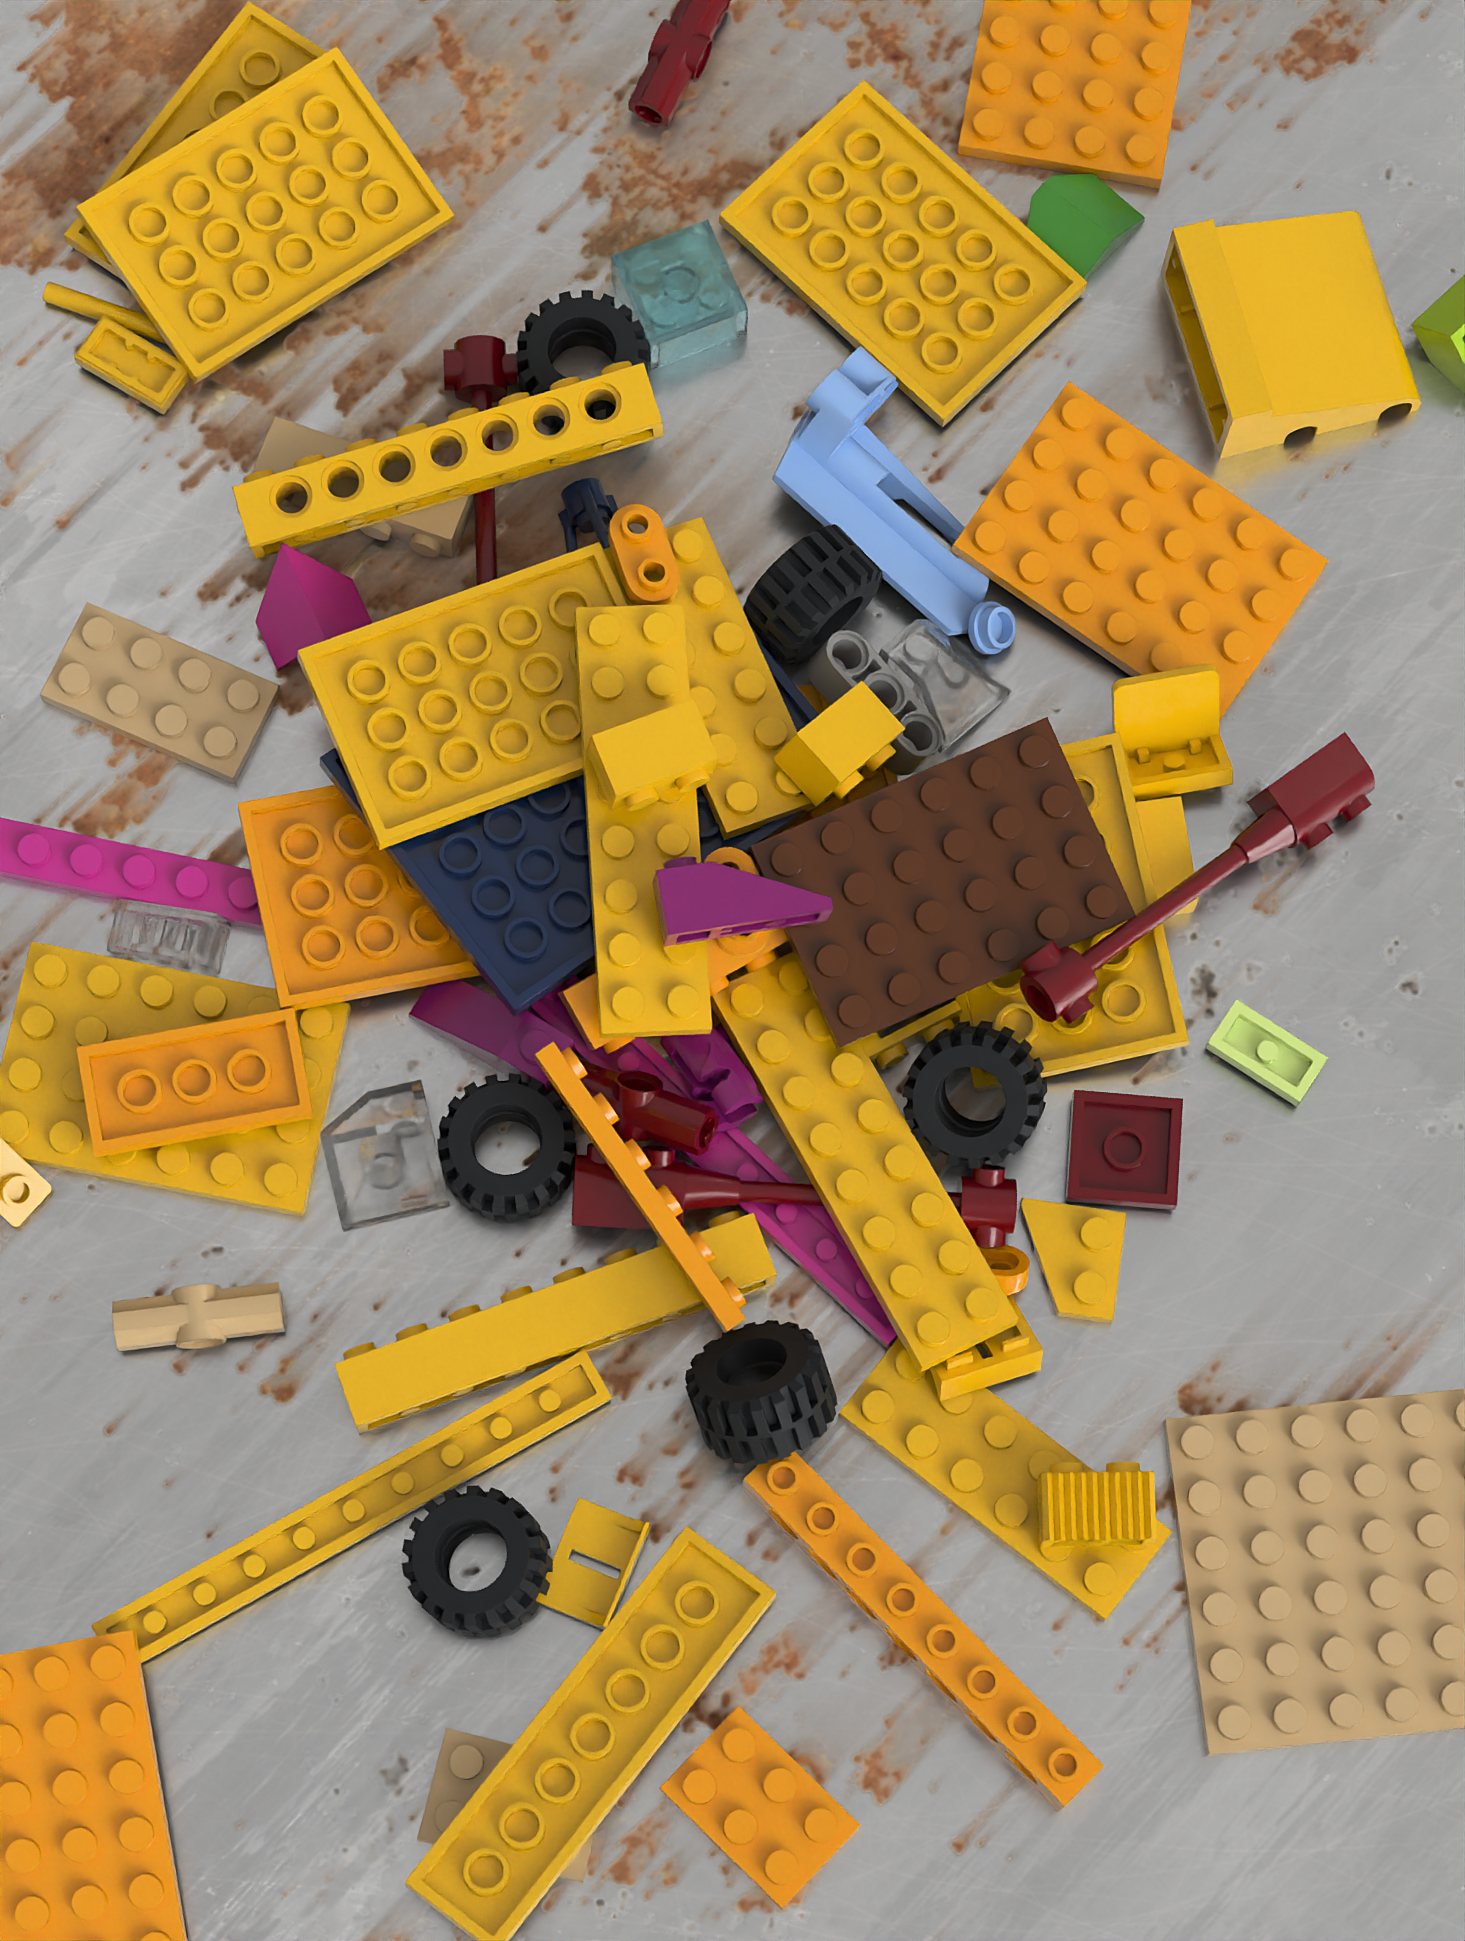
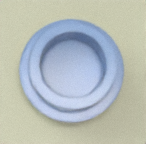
(991, 627)

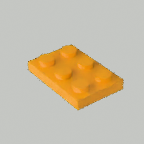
(760, 1807)

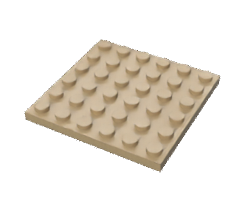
(1324, 1568)

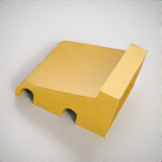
(1285, 327)

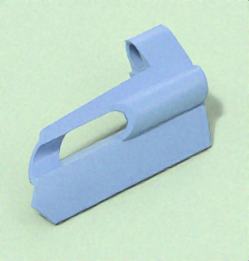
(851, 481)

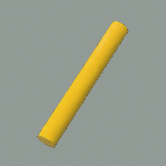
(95, 308)

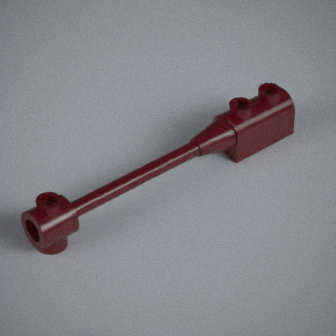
(479, 375)
(1288, 814)
(599, 1200)

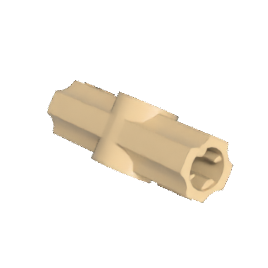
(197, 1316)

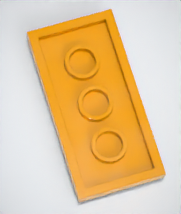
(194, 1082)

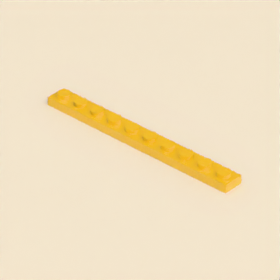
(360, 1507)

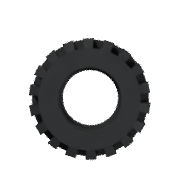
(574, 324)
(811, 593)
(499, 1103)
(954, 1133)
(761, 1392)
(442, 1533)

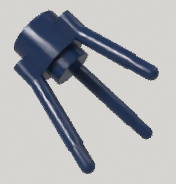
(587, 509)

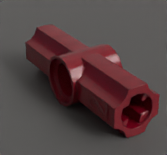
(675, 59)
(651, 1112)

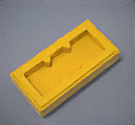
(132, 364)

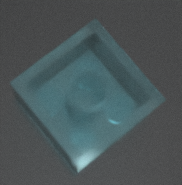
(680, 293)

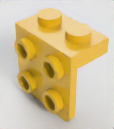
(1171, 731)

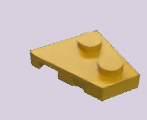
(1078, 1255)

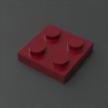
(1124, 1149)

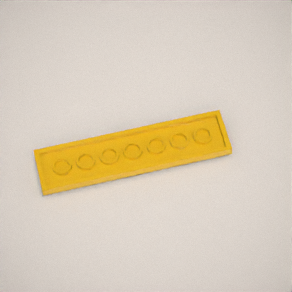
(626, 669)
(865, 1166)
(590, 1740)

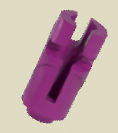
(715, 1074)

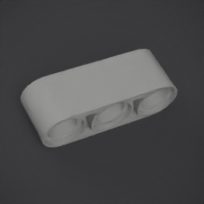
(866, 665)

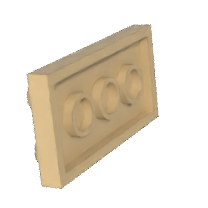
(160, 693)

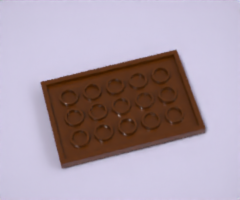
(945, 881)

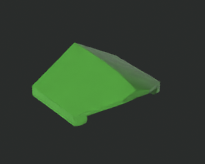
(1081, 220)

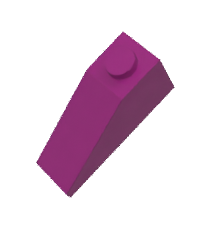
(721, 901)
(488, 1029)

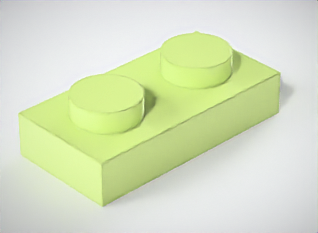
(1266, 1052)

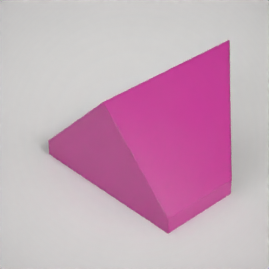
(306, 606)

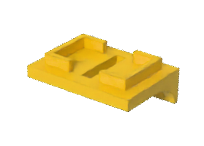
(1010, 1356)
(606, 1538)

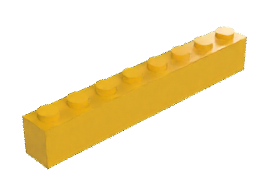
(542, 1326)

